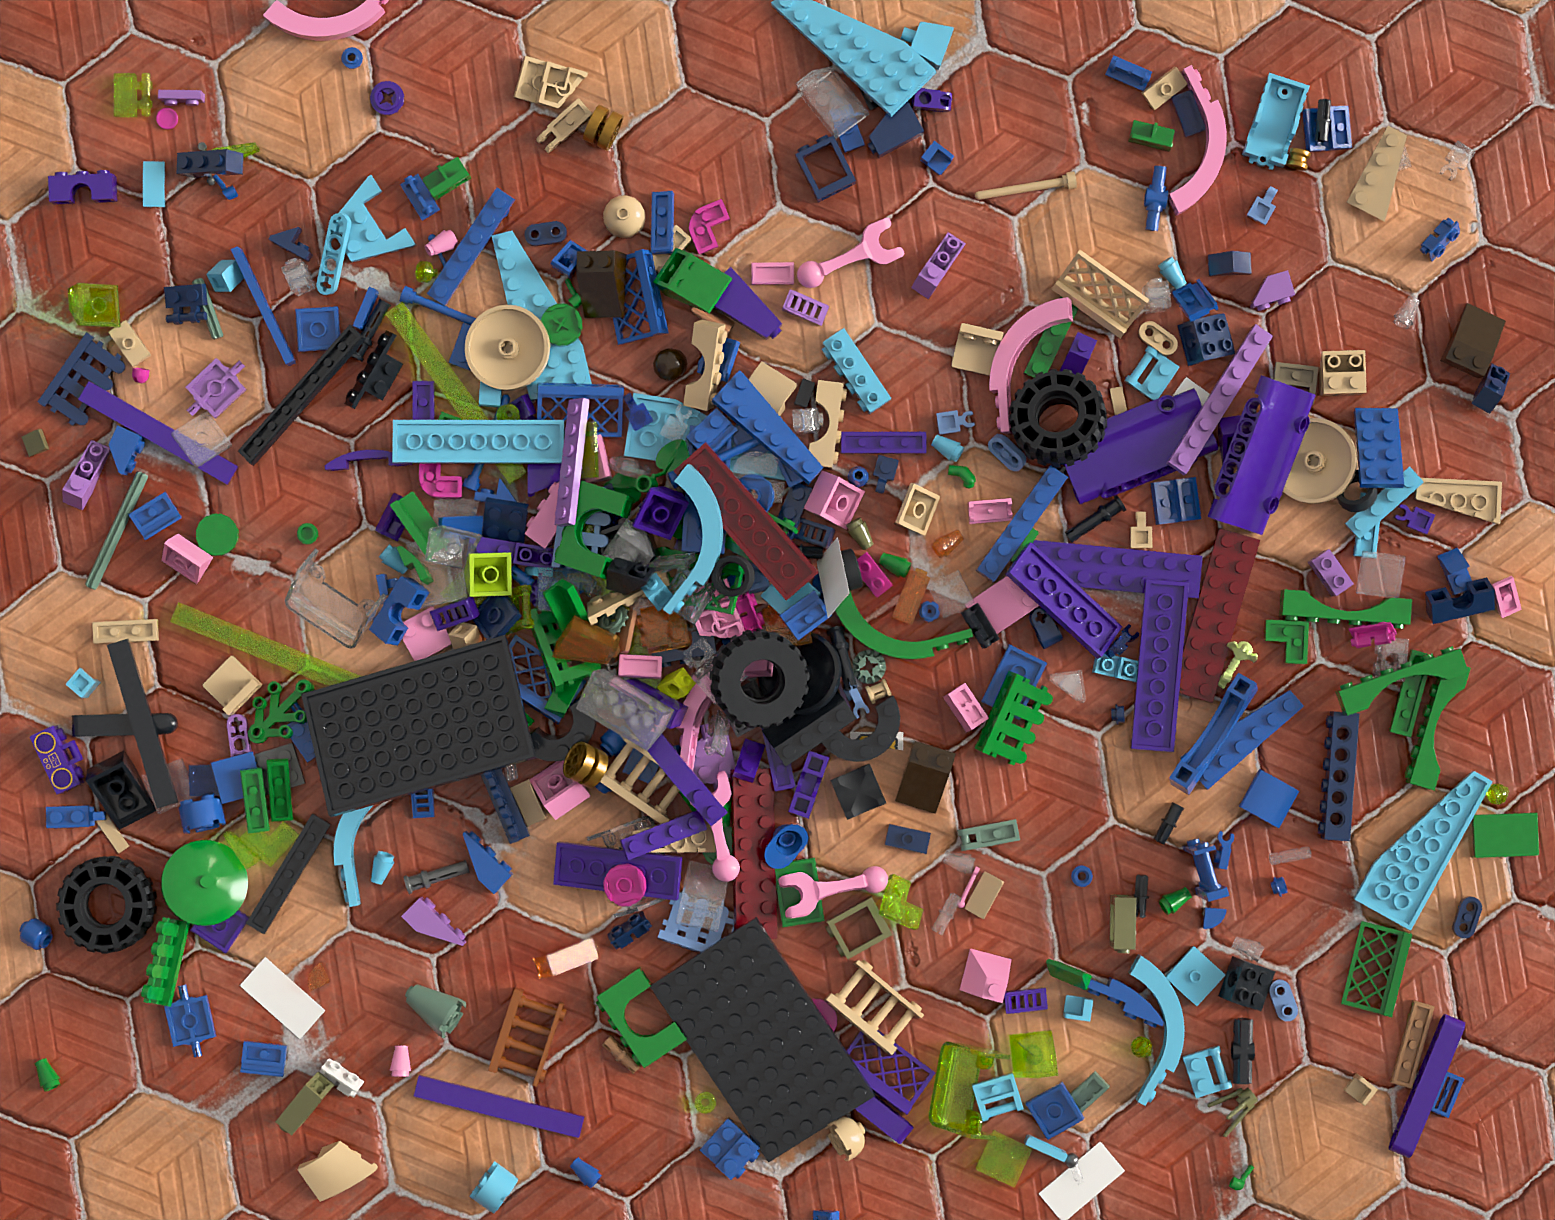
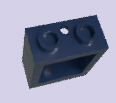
(835, 187)

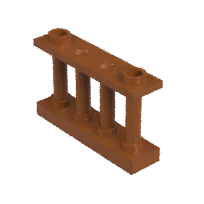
(512, 1021)

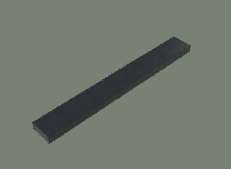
(301, 395)
(142, 723)

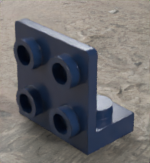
(1206, 339)

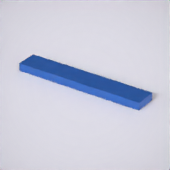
(263, 306)

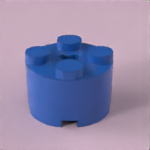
(201, 814)

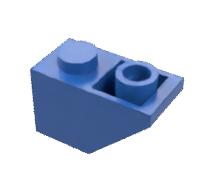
(124, 449)

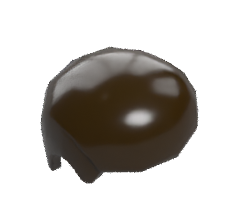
(670, 364)

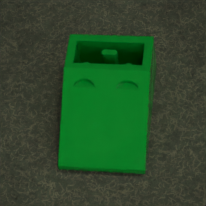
(691, 281)

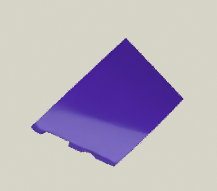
(542, 476)

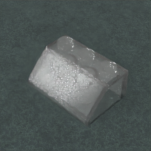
(831, 100)

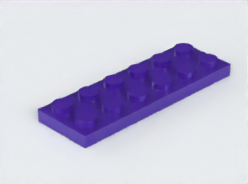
(1064, 600)
(588, 865)

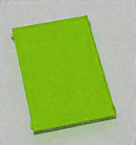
(590, 453)

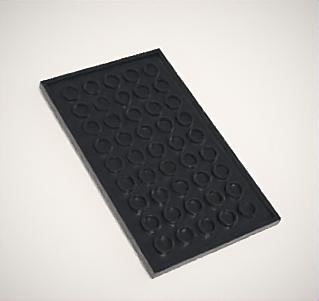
(418, 726)
(762, 1039)

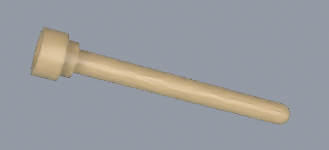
(1067, 180)

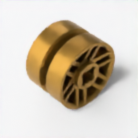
(603, 127)
(585, 764)

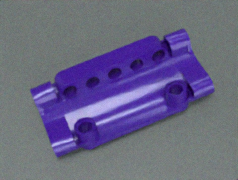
(1137, 447)
(1266, 457)

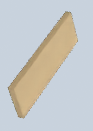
(1118, 400)
(113, 834)

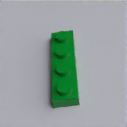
(1048, 348)
(1408, 700)

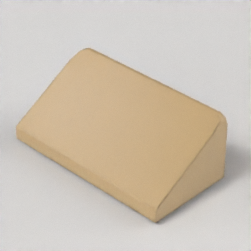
(528, 802)
(984, 895)

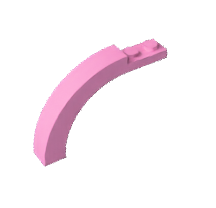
(324, 28)
(1214, 150)
(1012, 344)
(698, 704)

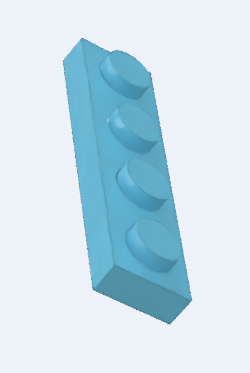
(1384, 504)

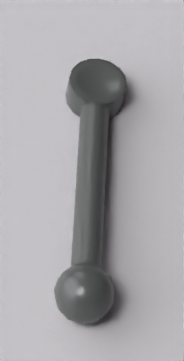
(202, 147)

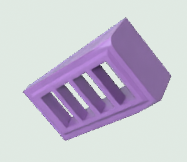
(786, 307)

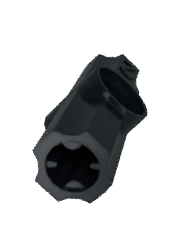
(1242, 1050)

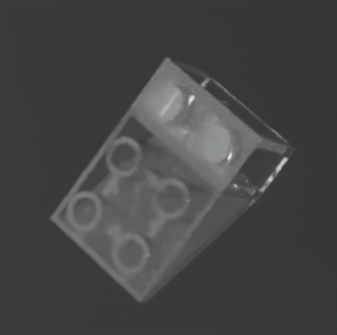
(701, 898)

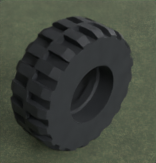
(1050, 390)
(781, 700)
(75, 911)

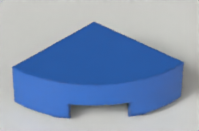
(1213, 917)

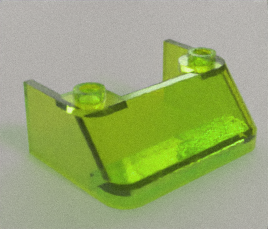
(953, 1091)

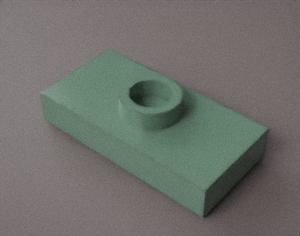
(1089, 1091)

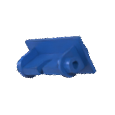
(1128, 73)
(419, 196)
(1447, 232)

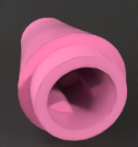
(441, 243)
(400, 1062)

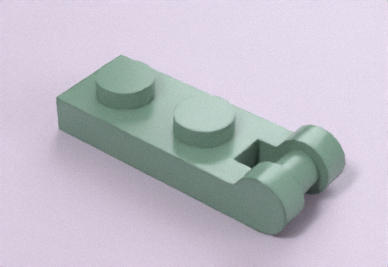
(989, 834)

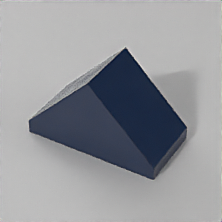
(1229, 263)

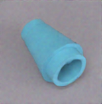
(1172, 272)
(948, 448)
(392, 558)
(381, 866)

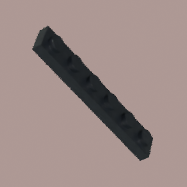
(288, 873)

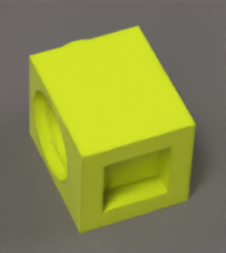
(676, 684)

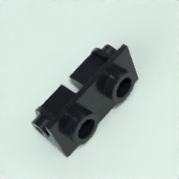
(980, 626)

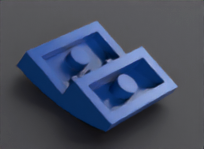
(1339, 130)
(1175, 501)
(1269, 798)

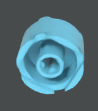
(494, 1187)

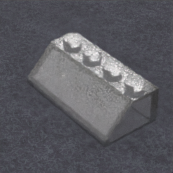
(624, 708)

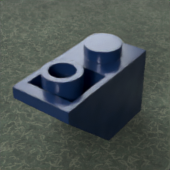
(1491, 388)

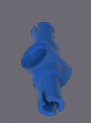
(1156, 198)

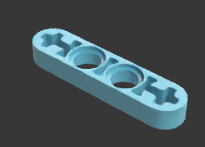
(337, 255)

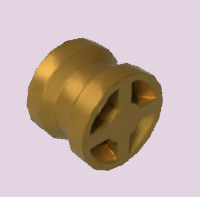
(1298, 159)

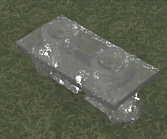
(718, 727)

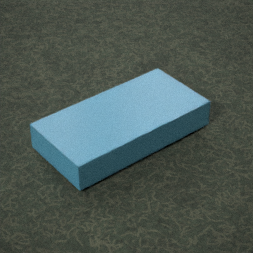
(1045, 1148)

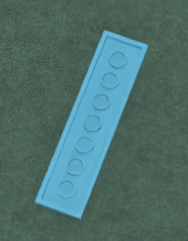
(478, 441)

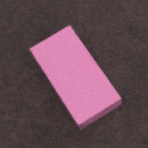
(772, 273)
(640, 666)

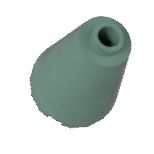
(435, 1008)

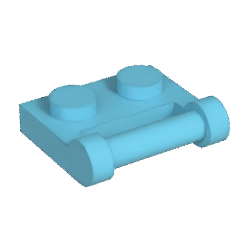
(1157, 378)
(1200, 1074)
(995, 1090)

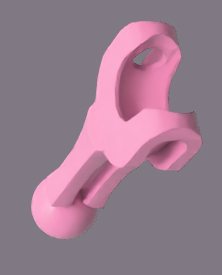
(812, 273)
(725, 866)
(872, 880)

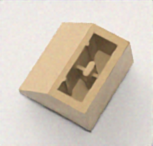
(1342, 373)

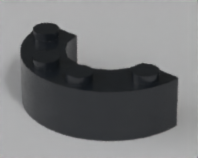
(873, 745)
(556, 747)

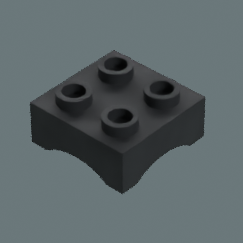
(858, 791)

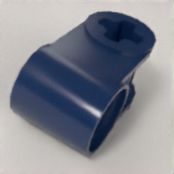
(1047, 631)

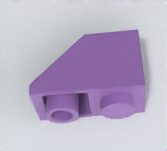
(1273, 289)

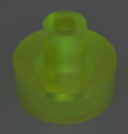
(425, 271)

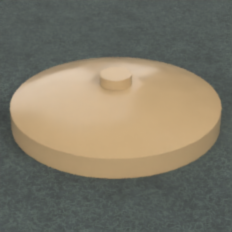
(507, 347)
(1323, 463)

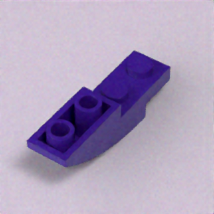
(521, 553)

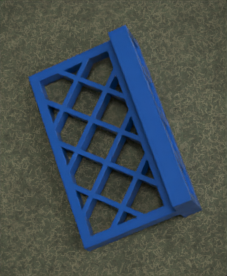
(651, 297)
(586, 391)
(528, 696)

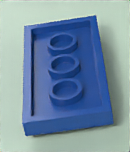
(1378, 448)

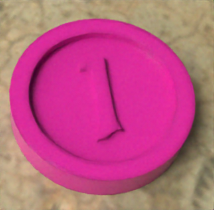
(167, 118)

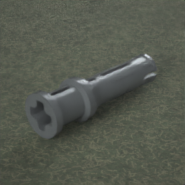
(426, 878)

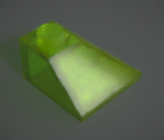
(94, 304)
(1033, 1054)

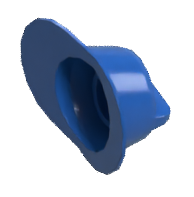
(785, 845)

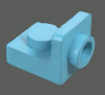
(657, 592)

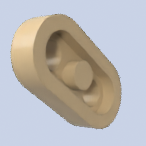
(1158, 336)

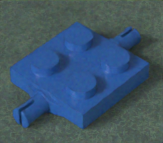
(301, 736)
(190, 1020)

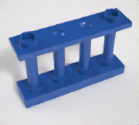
(1208, 886)

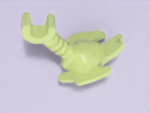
(1242, 651)

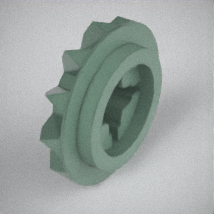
(613, 627)
(860, 661)

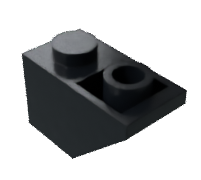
(627, 576)

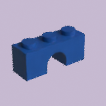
(388, 622)

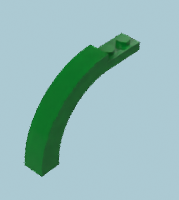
(873, 639)

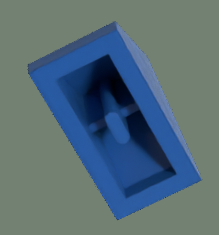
(566, 259)

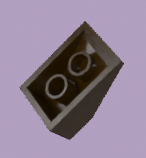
(602, 283)
(1473, 341)
(925, 777)

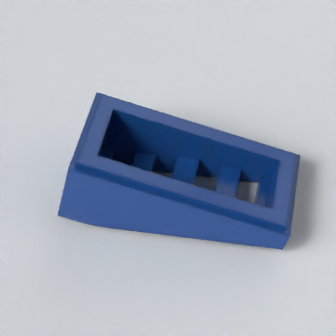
(430, 796)

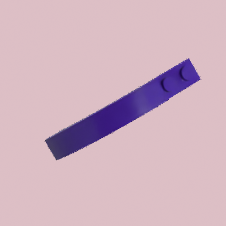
(686, 780)

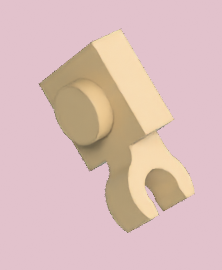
(1141, 534)

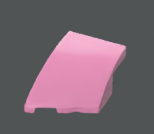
(720, 624)

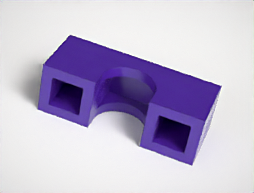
(64, 186)
(679, 708)
(808, 784)

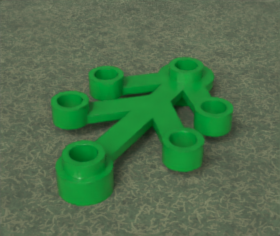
(277, 713)

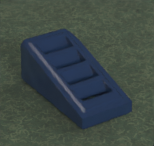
(829, 535)

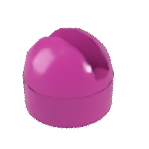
(140, 375)

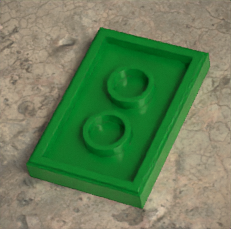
(1505, 835)
(790, 896)

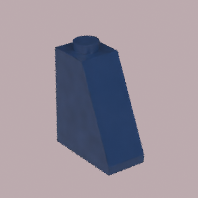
(895, 131)

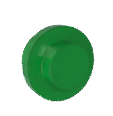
(307, 533)

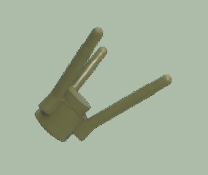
(1246, 1101)

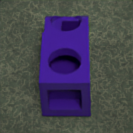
(931, 100)

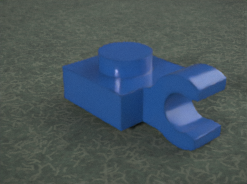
(1222, 855)

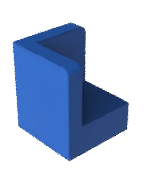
(937, 158)

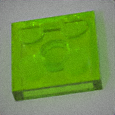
(1003, 1158)

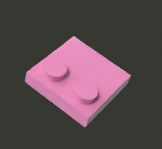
(422, 636)

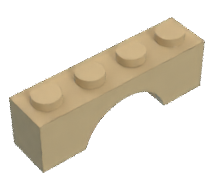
(709, 339)
(829, 397)

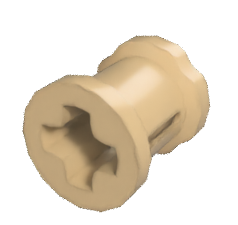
(878, 691)

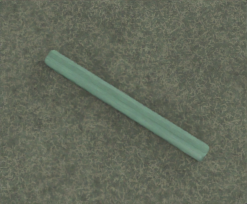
(116, 530)

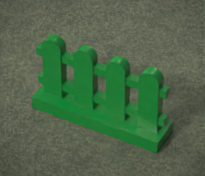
(548, 639)
(1002, 713)
(166, 961)

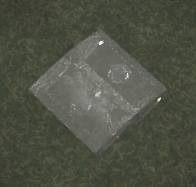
(695, 603)

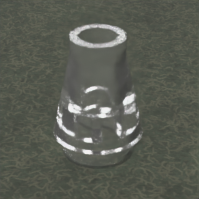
(1406, 314)
(962, 862)
(1250, 949)

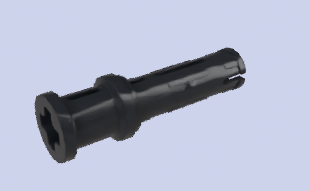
(381, 307)
(1104, 513)
(841, 646)

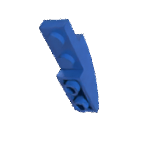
(1133, 1003)

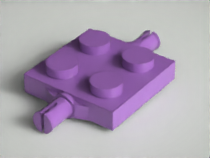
(215, 388)
(708, 766)

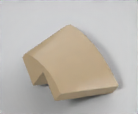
(546, 82)
(772, 386)
(335, 1170)

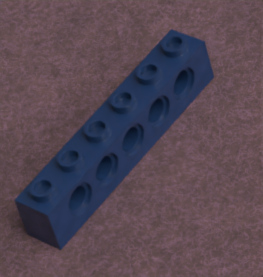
(1341, 830)

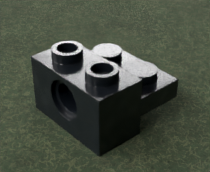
(1246, 983)

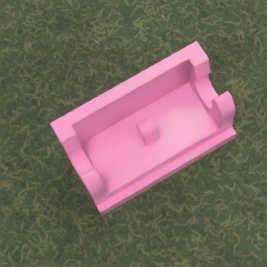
(990, 511)
(965, 707)

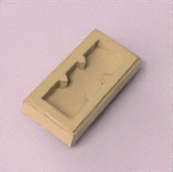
(1164, 88)
(129, 343)

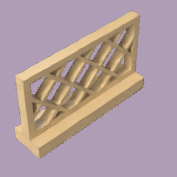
(1093, 304)

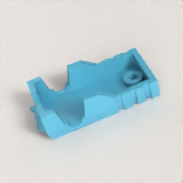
(1275, 121)

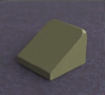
(35, 442)

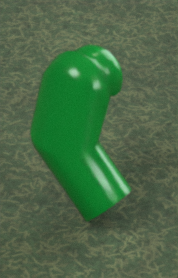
(964, 473)

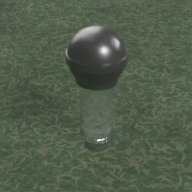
(1072, 1162)

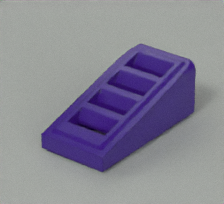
(467, 608)
(1026, 1008)

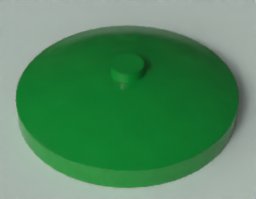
(204, 883)

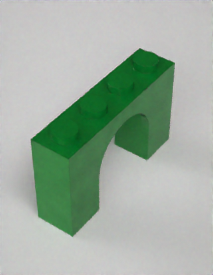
(572, 549)
(645, 1047)

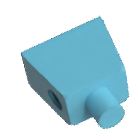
(929, 41)

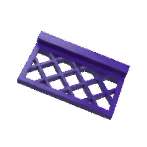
(880, 1087)

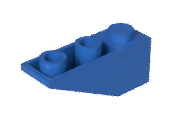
(487, 867)

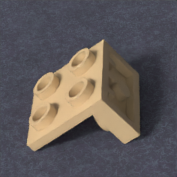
(976, 348)
(232, 685)

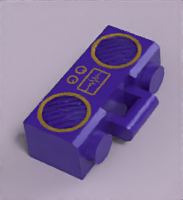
(59, 767)

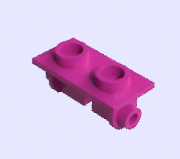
(873, 575)
(752, 619)
(1381, 633)

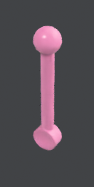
(974, 874)

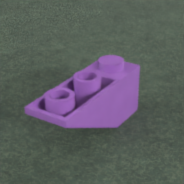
(938, 265)
(85, 475)
(427, 920)

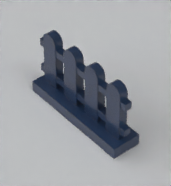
(83, 369)
(505, 805)

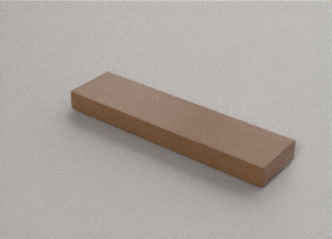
(1412, 1044)

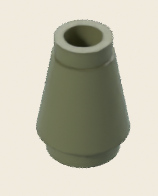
(859, 532)

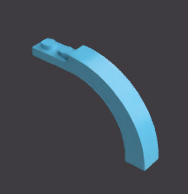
(712, 532)
(344, 852)
(1173, 1025)

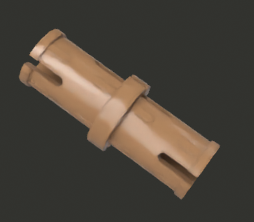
(621, 1054)

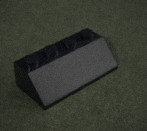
(805, 732)

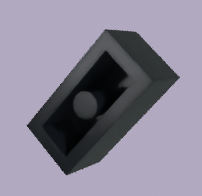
(804, 393)

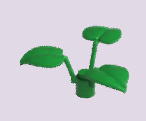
(667, 459)

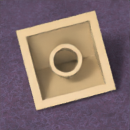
(917, 509)

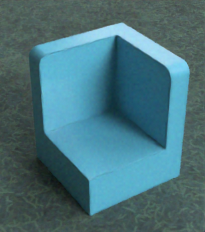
(225, 276)
(82, 683)
(1078, 1008)

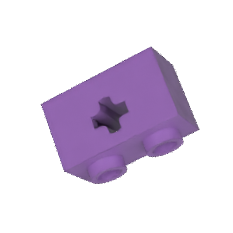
(1330, 572)

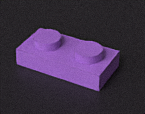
(190, 97)

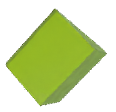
(488, 574)

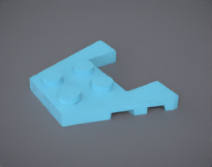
(365, 236)

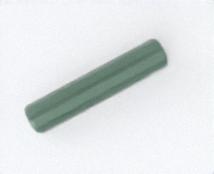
(212, 320)

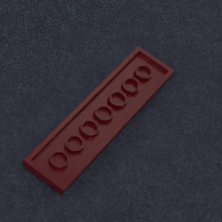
(752, 525)
(1216, 613)
(751, 832)

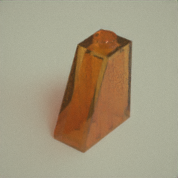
(911, 596)
(586, 643)
(566, 958)

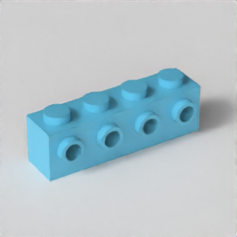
(856, 371)

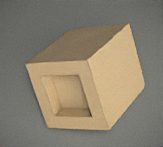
(464, 635)
(1360, 1089)

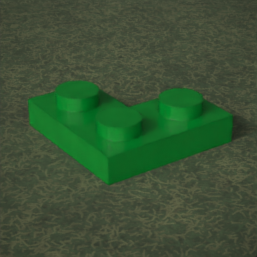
(1293, 634)

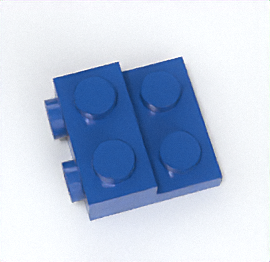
(730, 1149)

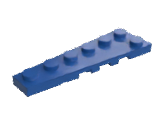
(757, 417)
(1249, 734)

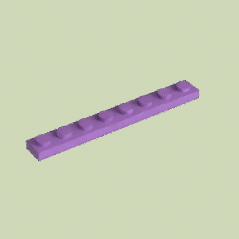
(1219, 399)

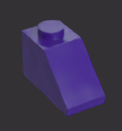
(1078, 353)

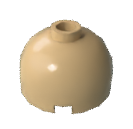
(624, 216)
(846, 1137)

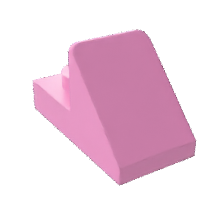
(1506, 597)

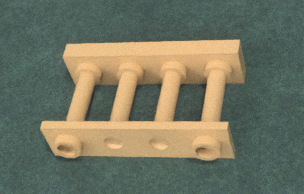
(624, 788)
(854, 1014)

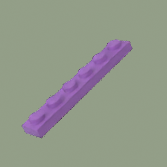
(571, 462)

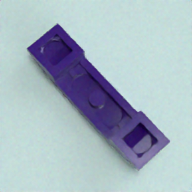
(342, 462)

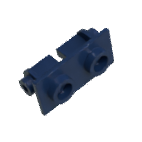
(636, 924)

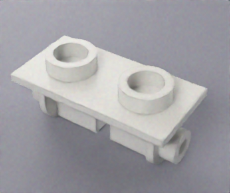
(348, 1081)

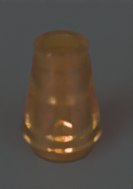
(946, 544)

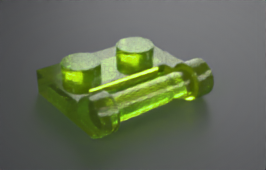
(527, 621)

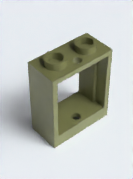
(1122, 923)
(833, 931)
(304, 1103)

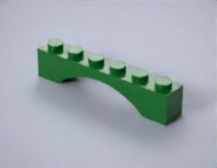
(1301, 604)
(1360, 695)
(1424, 765)

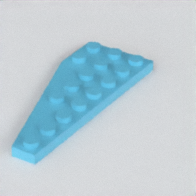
(872, 59)
(527, 290)
(648, 441)
(1411, 867)

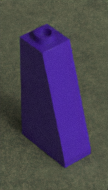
(746, 308)

